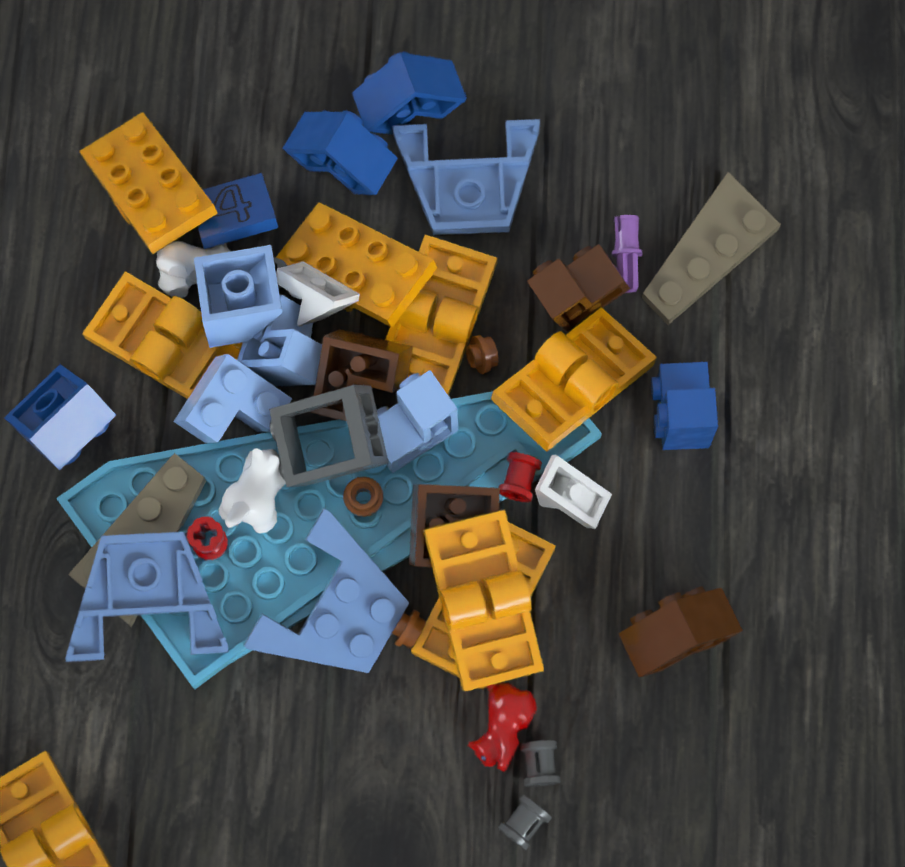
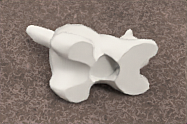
(178, 266)
(254, 493)

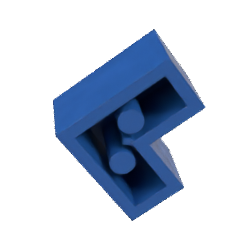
(407, 89)
(343, 147)
(685, 406)

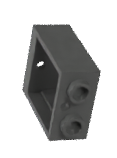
(362, 426)

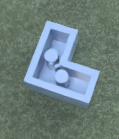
(283, 350)
(225, 393)
(418, 419)

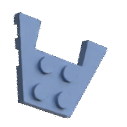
(468, 193)
(141, 578)
(351, 614)

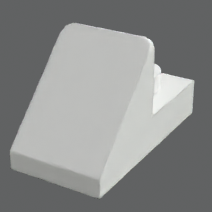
(319, 292)
(571, 492)

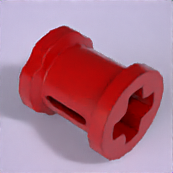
(519, 477)
(218, 543)

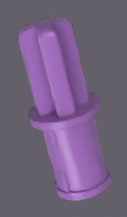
(627, 249)

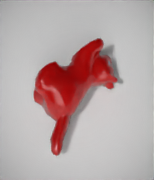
(508, 714)

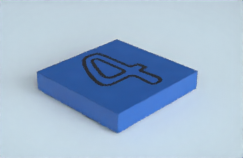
(241, 209)

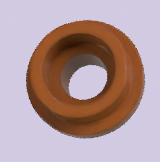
(482, 353)
(363, 484)
(408, 629)

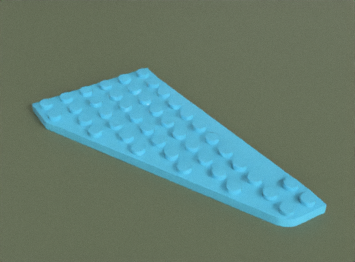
(279, 569)

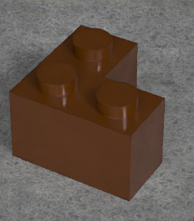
(577, 289)
(359, 360)
(443, 505)
(679, 629)

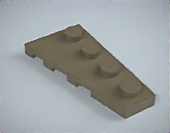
(714, 244)
(157, 509)

